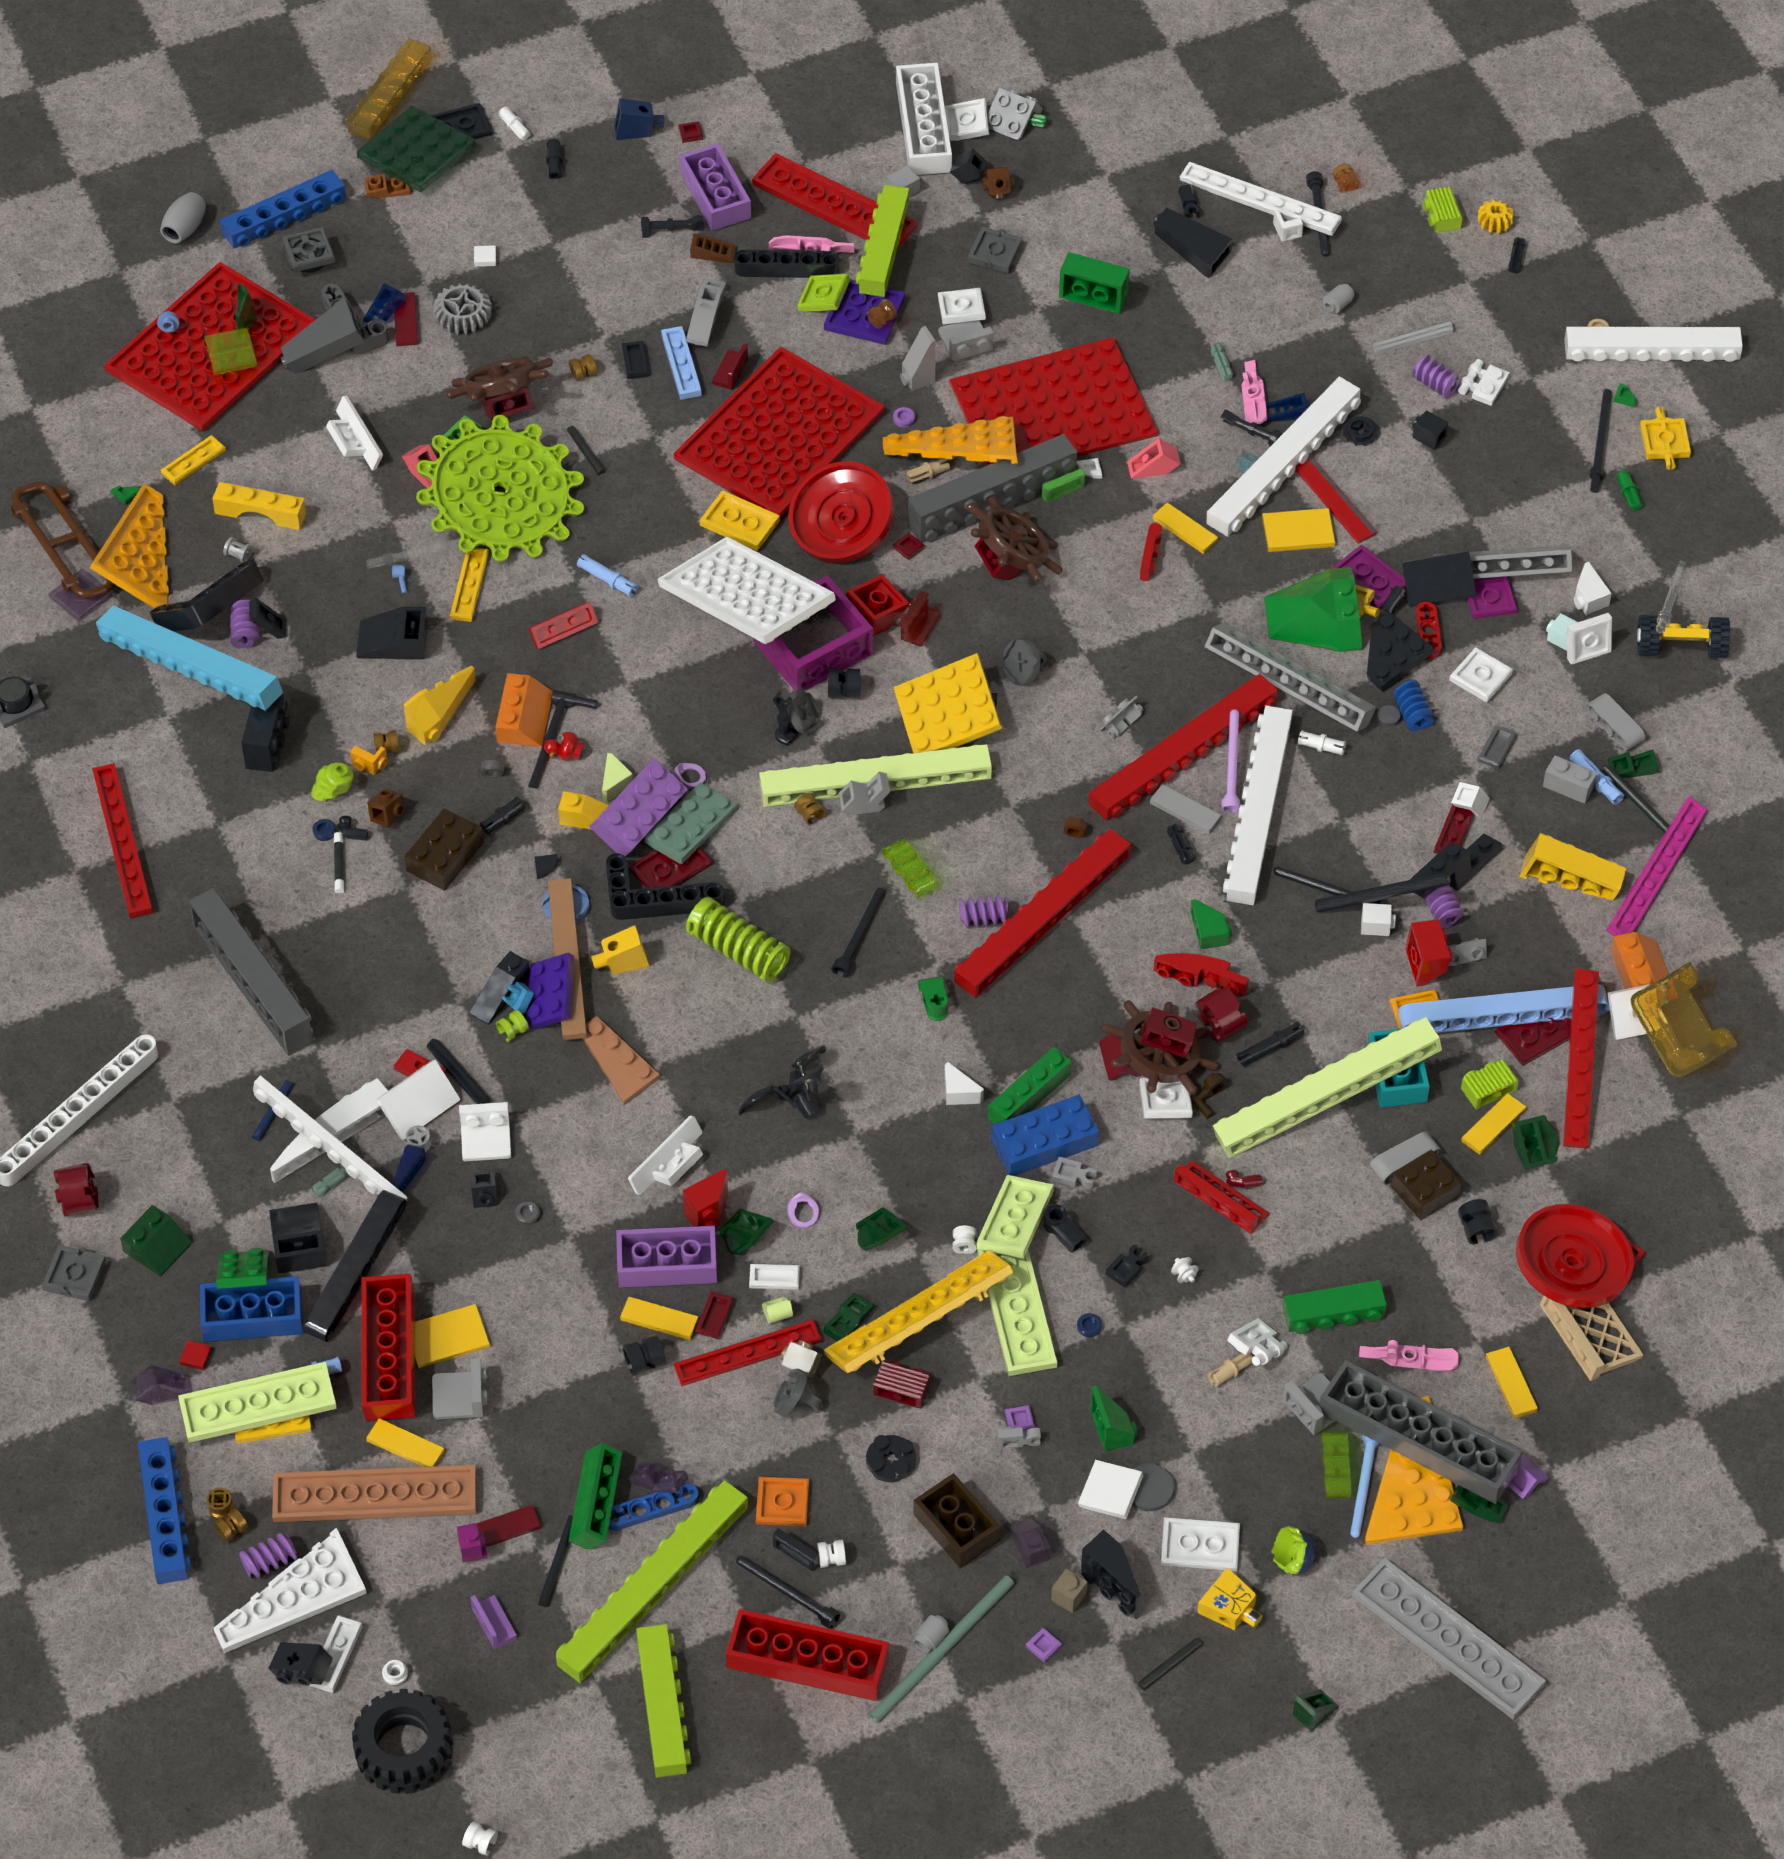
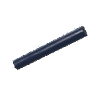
(269, 1115)

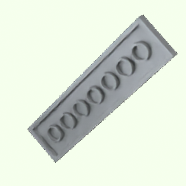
(1448, 1638)

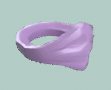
(679, 769)
(802, 1197)

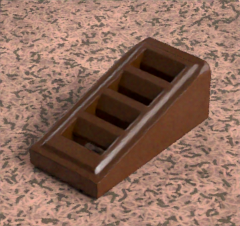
(705, 254)

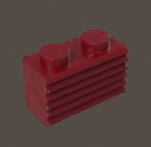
(901, 1384)

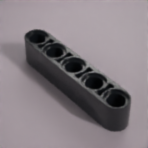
(785, 263)

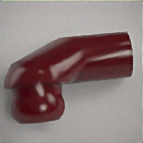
(1243, 1182)

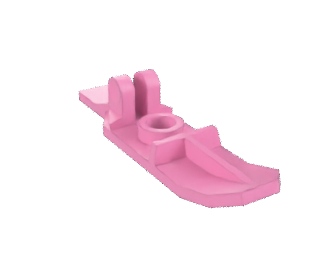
(809, 243)
(1255, 403)
(1423, 1358)

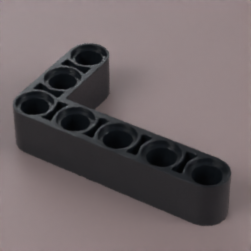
(210, 601)
(653, 901)

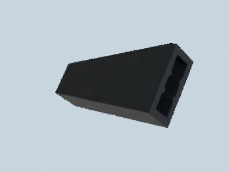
(1193, 241)

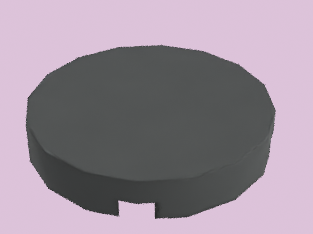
(1155, 1488)

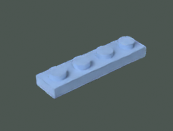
(681, 362)

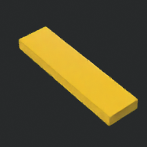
(469, 585)

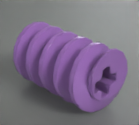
(1436, 377)
(243, 630)
(1444, 906)
(983, 911)
(268, 1555)

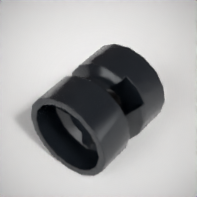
(844, 683)
(1477, 1220)
(644, 1355)

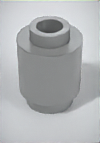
(1338, 298)
(930, 1633)

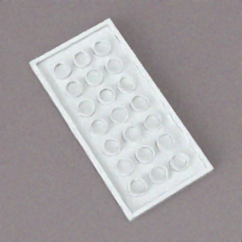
(746, 590)

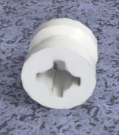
(964, 1239)

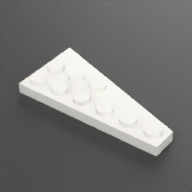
(302, 1590)

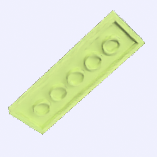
(1021, 1319)
(257, 1402)

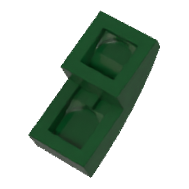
(1636, 765)
(850, 1316)
(1478, 1505)

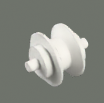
(1184, 1269)

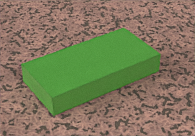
(1063, 485)

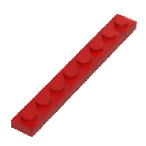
(122, 840)
(1580, 1058)

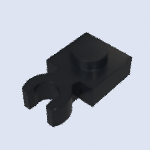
(1125, 1268)

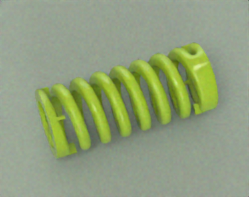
(740, 936)

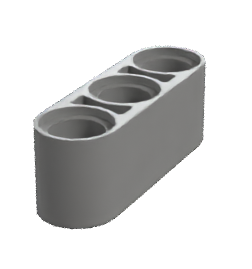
(1615, 721)
(1402, 1154)

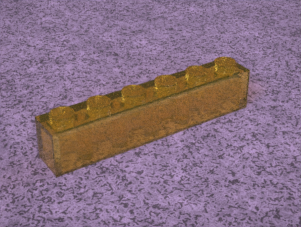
(389, 89)

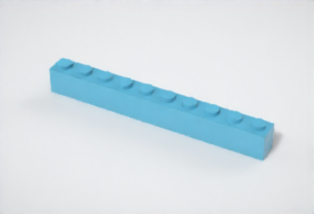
(189, 658)

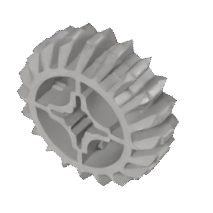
(462, 308)

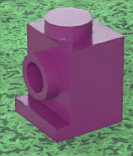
(471, 1543)

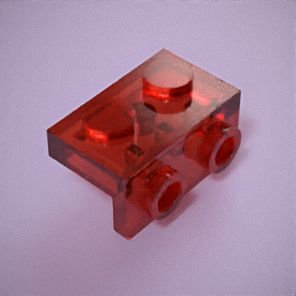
(918, 620)

